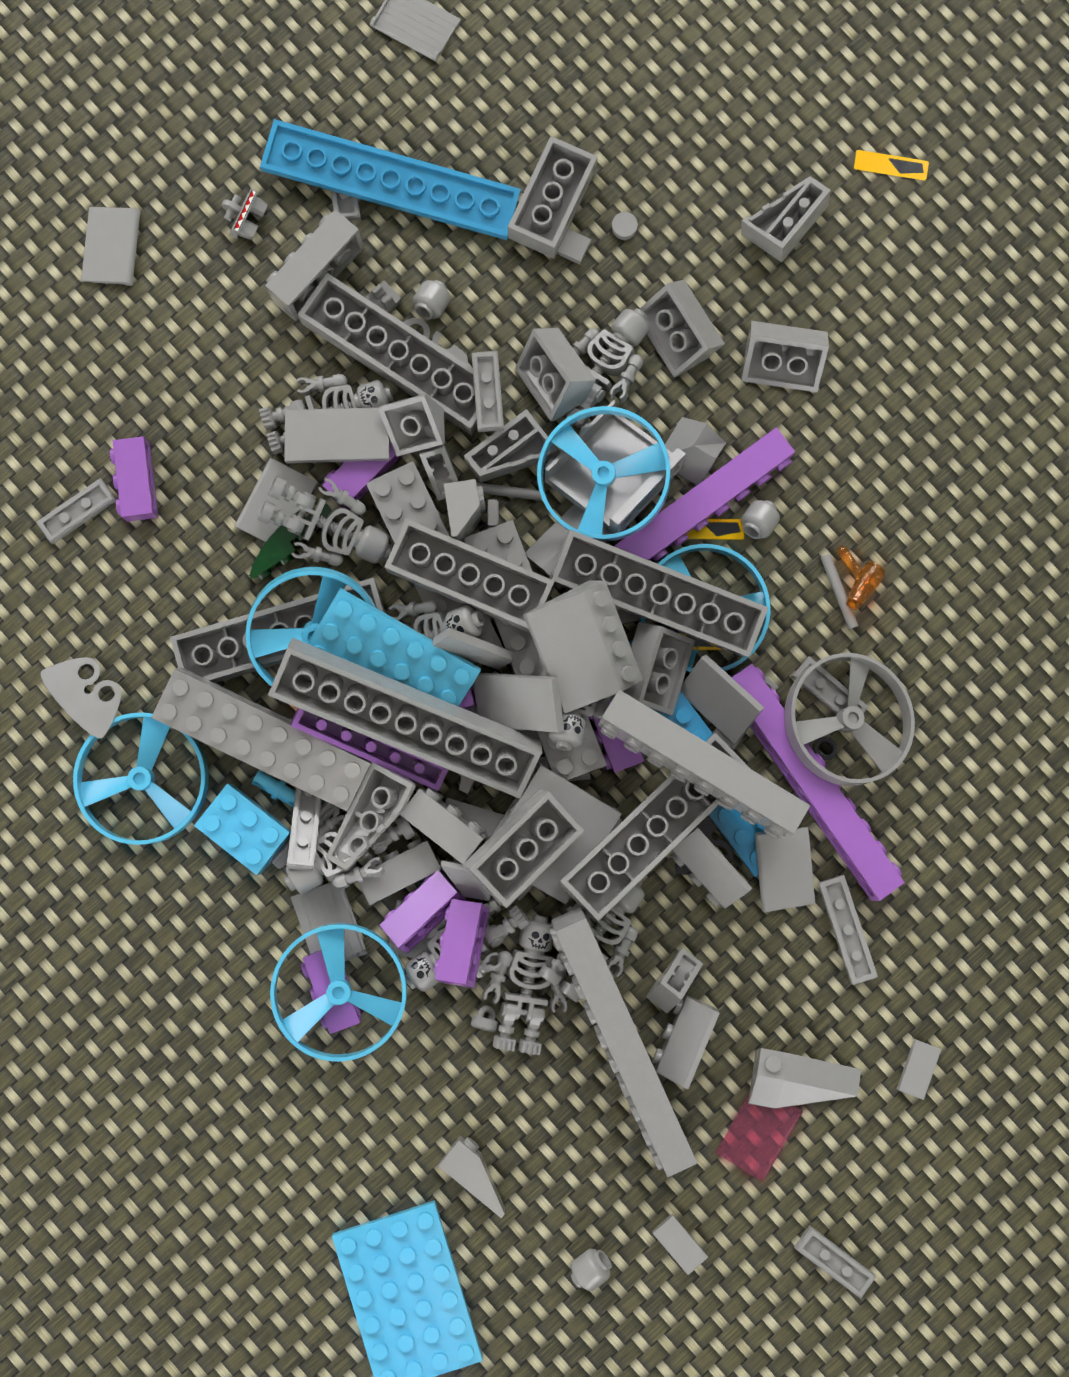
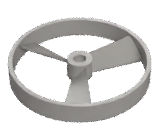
(851, 719)

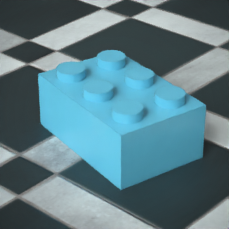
(243, 829)

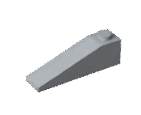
(372, 811)
(793, 1080)

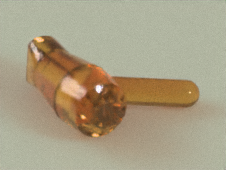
(866, 579)

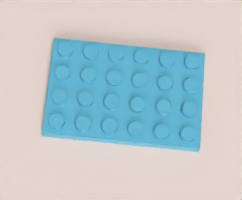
(392, 649)
(407, 1294)

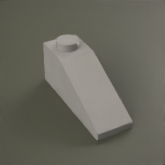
(469, 1169)

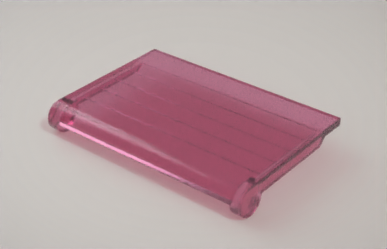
(758, 1137)

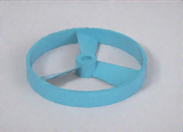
(603, 472)
(675, 563)
(268, 641)
(139, 778)
(338, 992)

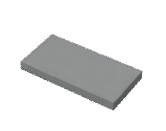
(335, 436)
(520, 701)

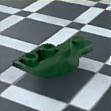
(279, 549)

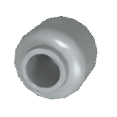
(431, 299)
(760, 519)
(591, 1269)

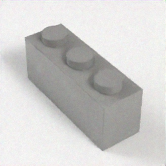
(401, 870)

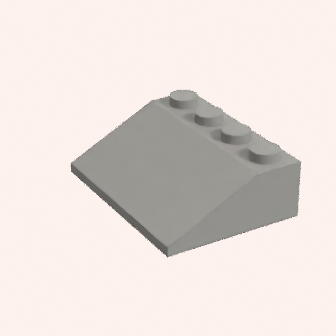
(583, 645)

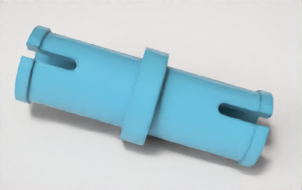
(274, 787)

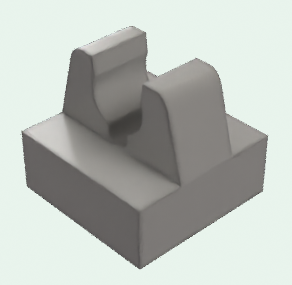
(384, 297)

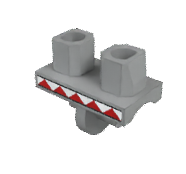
(251, 205)

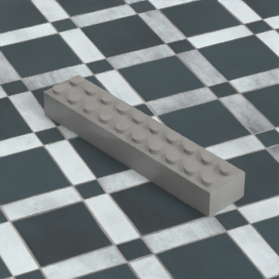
(505, 543)
(405, 718)
(625, 1048)

